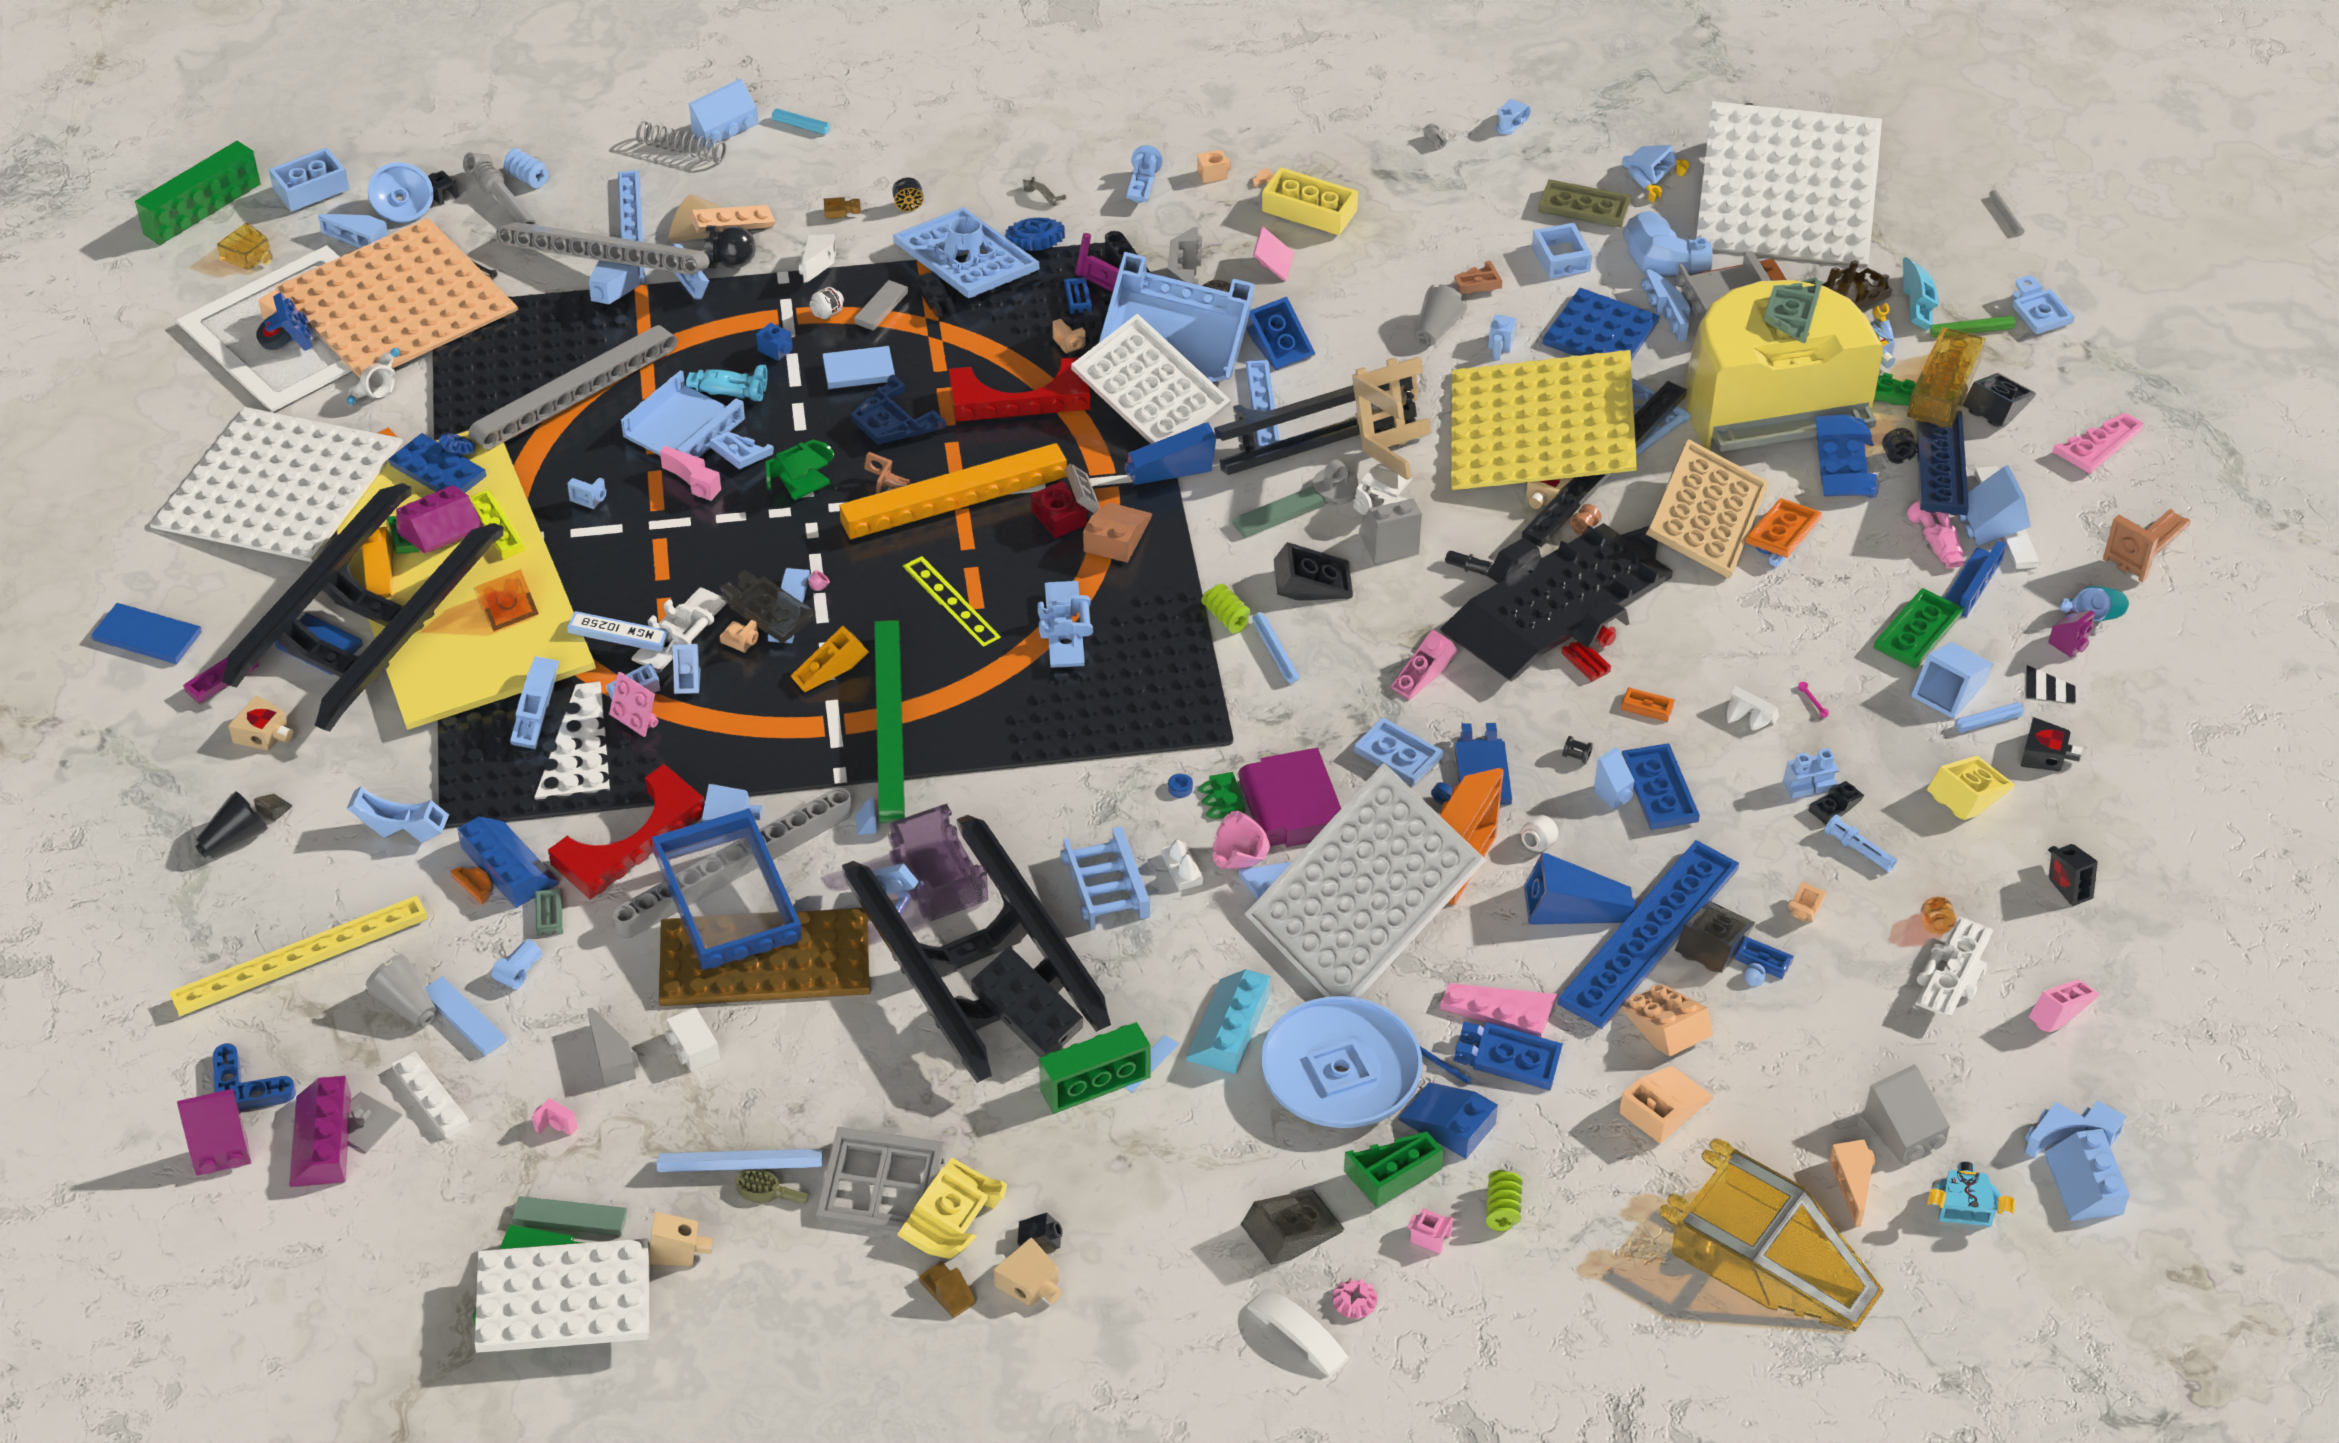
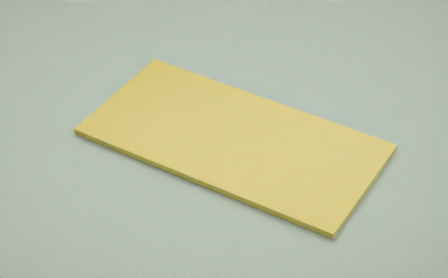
(456, 655)

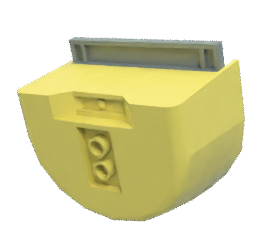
(1766, 387)

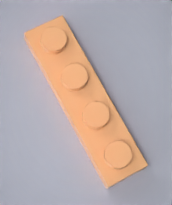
(745, 217)

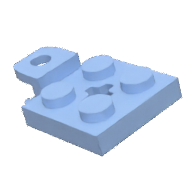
(2032, 299)

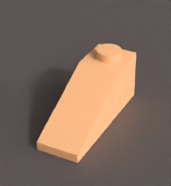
(1852, 1169)

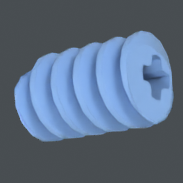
(526, 168)

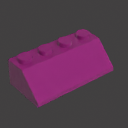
(321, 1133)

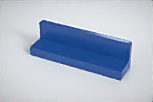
(1975, 577)

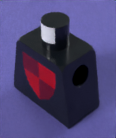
(2048, 747)
(2072, 873)

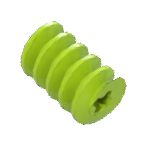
(1226, 607)
(1503, 1200)

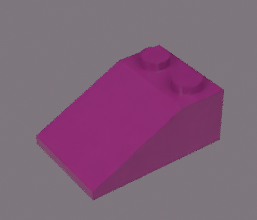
(214, 1132)

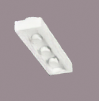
(430, 1094)

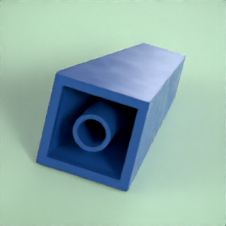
(1573, 895)

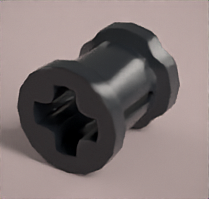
(1569, 751)

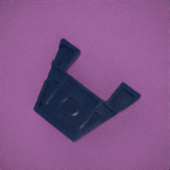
(886, 421)

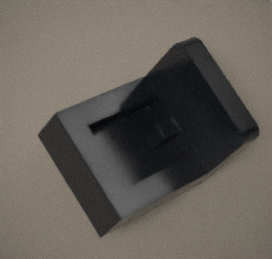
(1042, 1229)

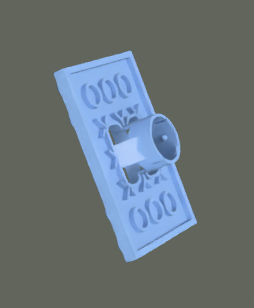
(953, 233)

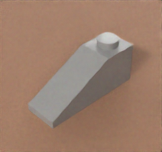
(612, 1050)

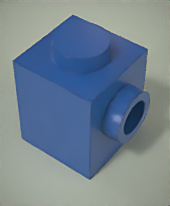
(774, 341)

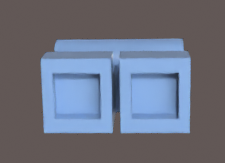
(1810, 774)

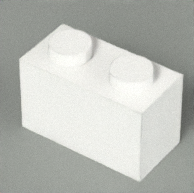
(692, 1039)

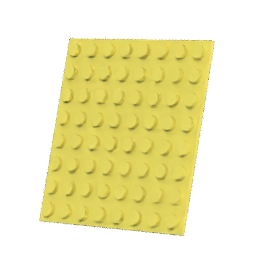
(1542, 420)

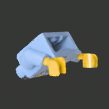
(1651, 164)

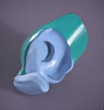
(2104, 601)

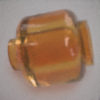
(1938, 915)

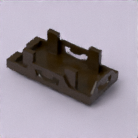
(1856, 287)

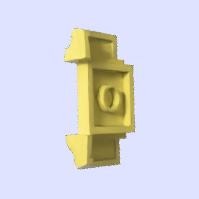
(949, 1209)

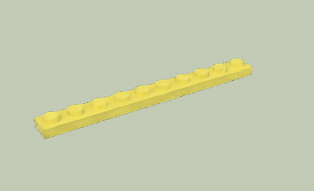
(297, 955)

